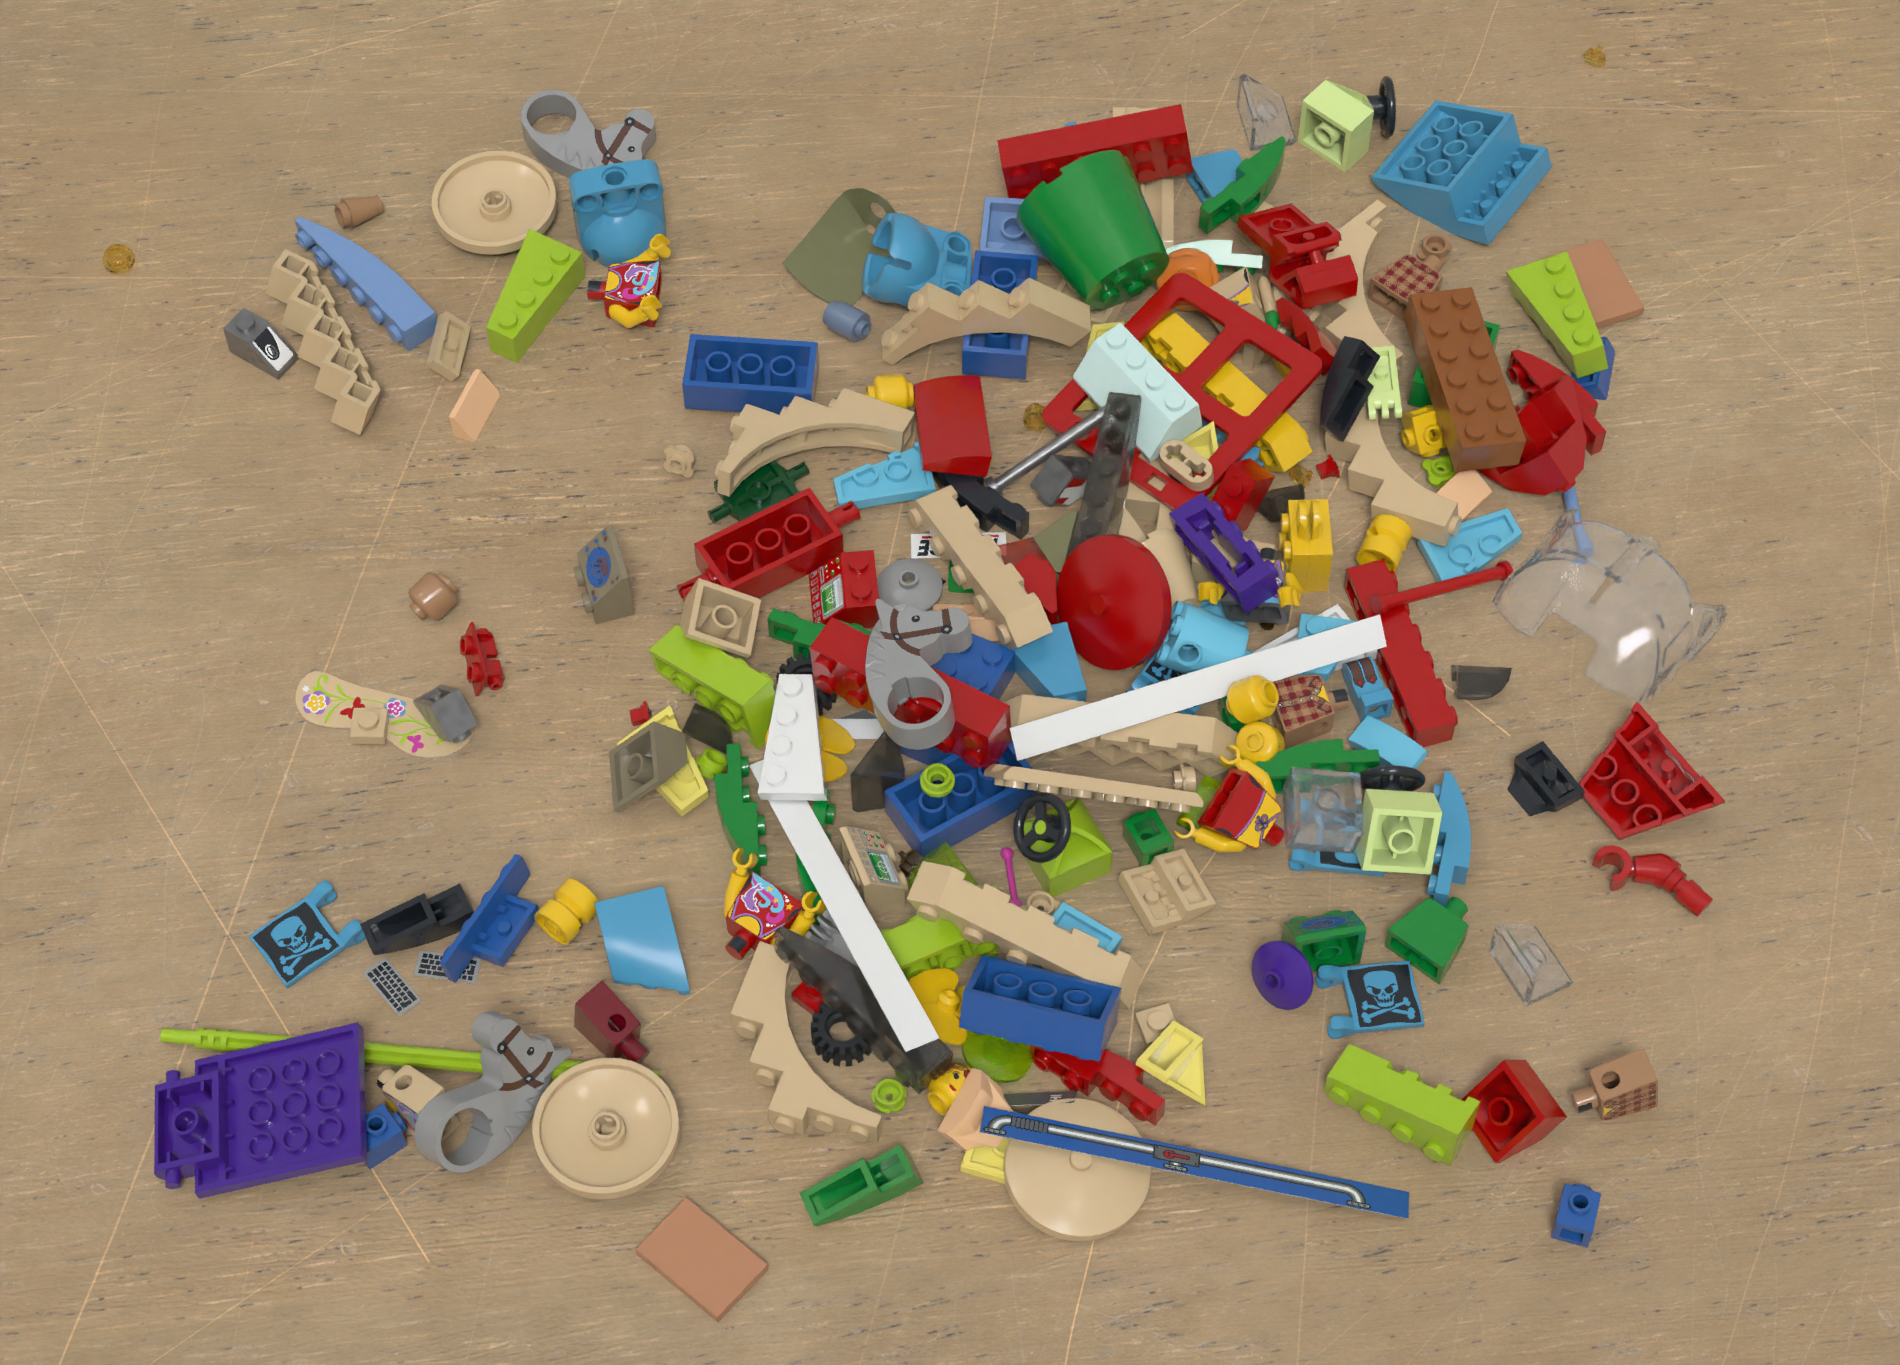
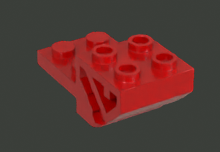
(1299, 255)

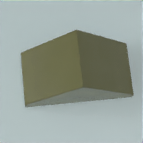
(1057, 539)

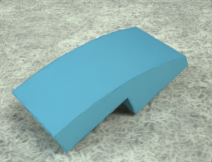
(1393, 746)

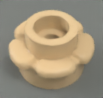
(1185, 779)

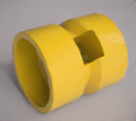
(1385, 540)
(564, 915)

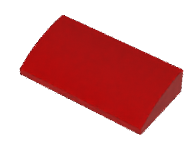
(952, 425)

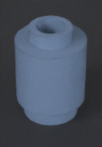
(847, 321)

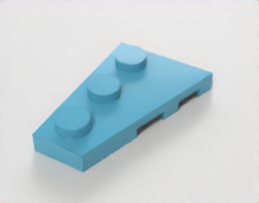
(887, 482)
(1474, 545)

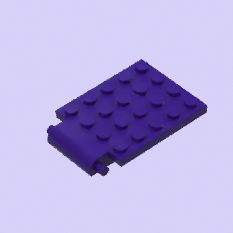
(264, 1113)

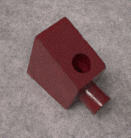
(609, 1024)

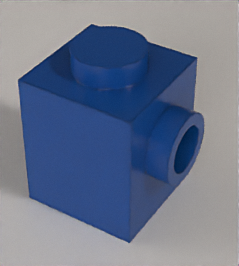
(383, 1135)
(1576, 1214)

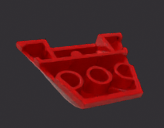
(1644, 780)

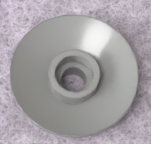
(920, 593)

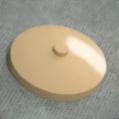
(493, 201)
(606, 1128)
(1072, 1191)

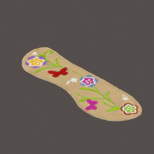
(331, 703)

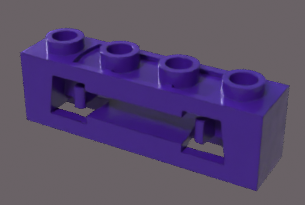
(1254, 578)

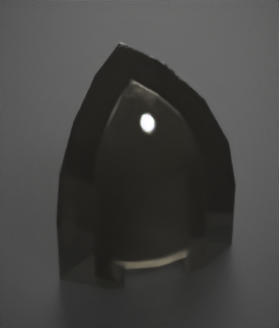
(1277, 499)
(1479, 681)
(708, 728)

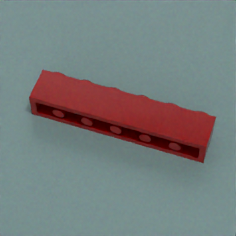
(1403, 663)

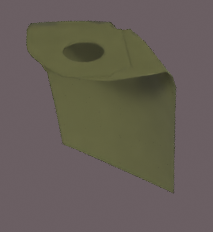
(835, 249)

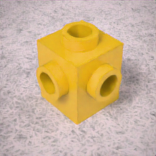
(1422, 432)

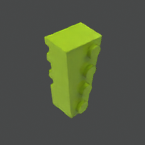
(533, 293)
(1558, 306)
(717, 682)
(931, 945)
(1402, 1103)

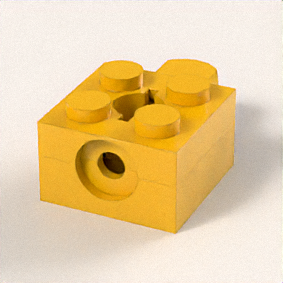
(1307, 543)

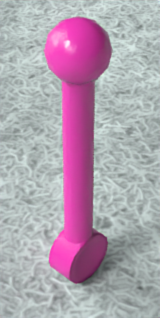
(1007, 854)

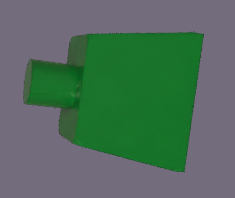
(1430, 936)

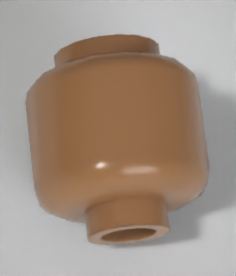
(432, 596)

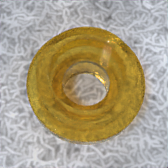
(118, 258)

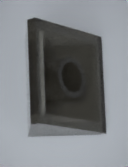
(875, 773)

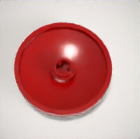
(1114, 601)

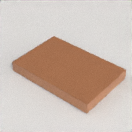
(1603, 284)
(702, 1259)

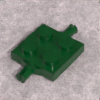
(759, 491)

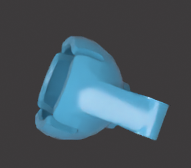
(617, 209)
(916, 257)

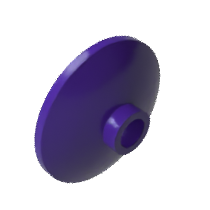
(1282, 975)

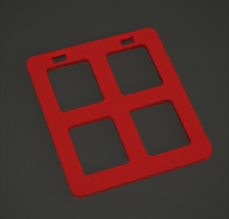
(1243, 431)

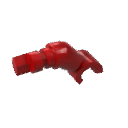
(1654, 870)

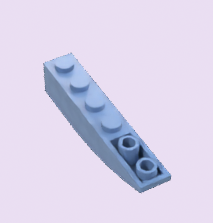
(371, 284)

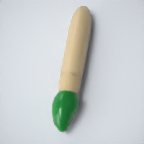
(1268, 302)

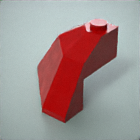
(1553, 443)

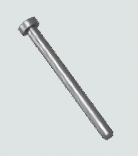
(1045, 452)

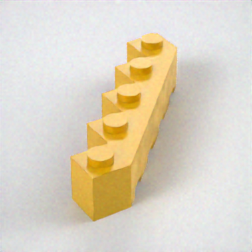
(1179, 345)

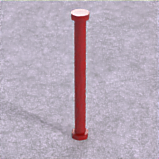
(1381, 603)

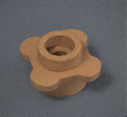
(1434, 245)

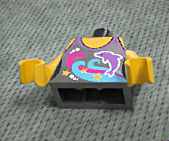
(1271, 611)

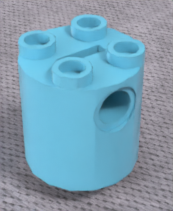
(1200, 640)

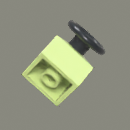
(1339, 121)
(1397, 823)

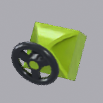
(1061, 843)

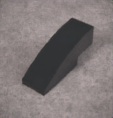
(1347, 386)
(418, 921)

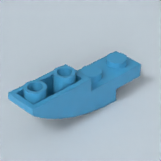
(1453, 840)

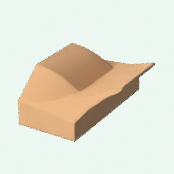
(965, 1115)

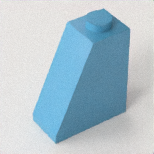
(1051, 665)

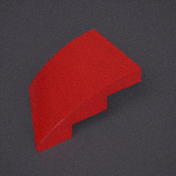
(1306, 332)

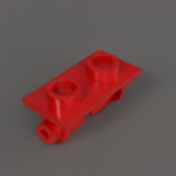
(476, 648)

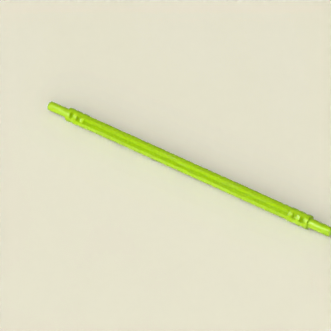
(373, 1052)

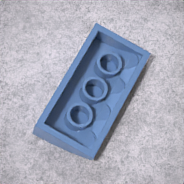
(1001, 229)

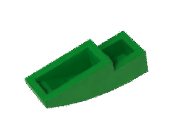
(861, 1186)

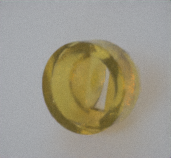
(1037, 423)

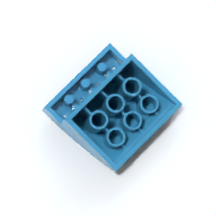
(1463, 170)

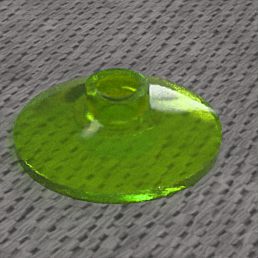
(997, 1057)

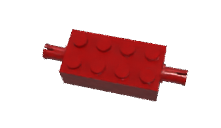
(772, 546)

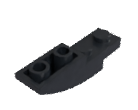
(986, 503)

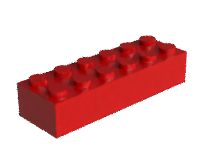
(1150, 139)
(981, 720)

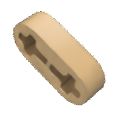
(1182, 469)

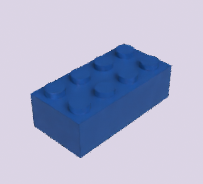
(999, 352)
(739, 371)
(981, 666)
(966, 810)
(1040, 1008)

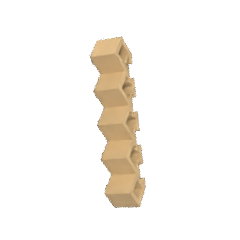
(324, 340)
(980, 566)
(1159, 741)
(1022, 933)

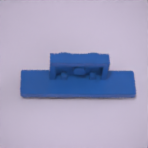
(495, 925)

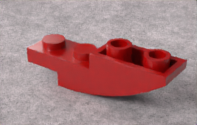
(1534, 373)
(1113, 1075)

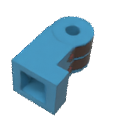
(1367, 688)

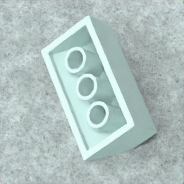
(1123, 365)

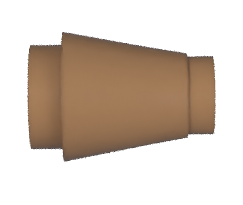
(354, 211)

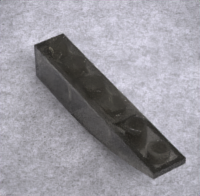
(1109, 470)
(848, 992)

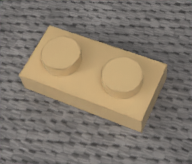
(448, 346)

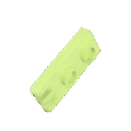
(1386, 385)

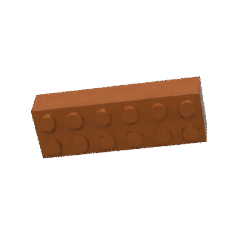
(1464, 379)

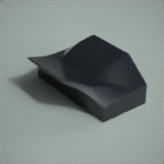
(1543, 782)

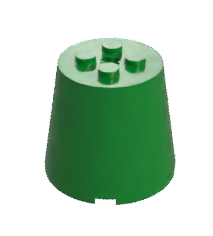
(1096, 229)

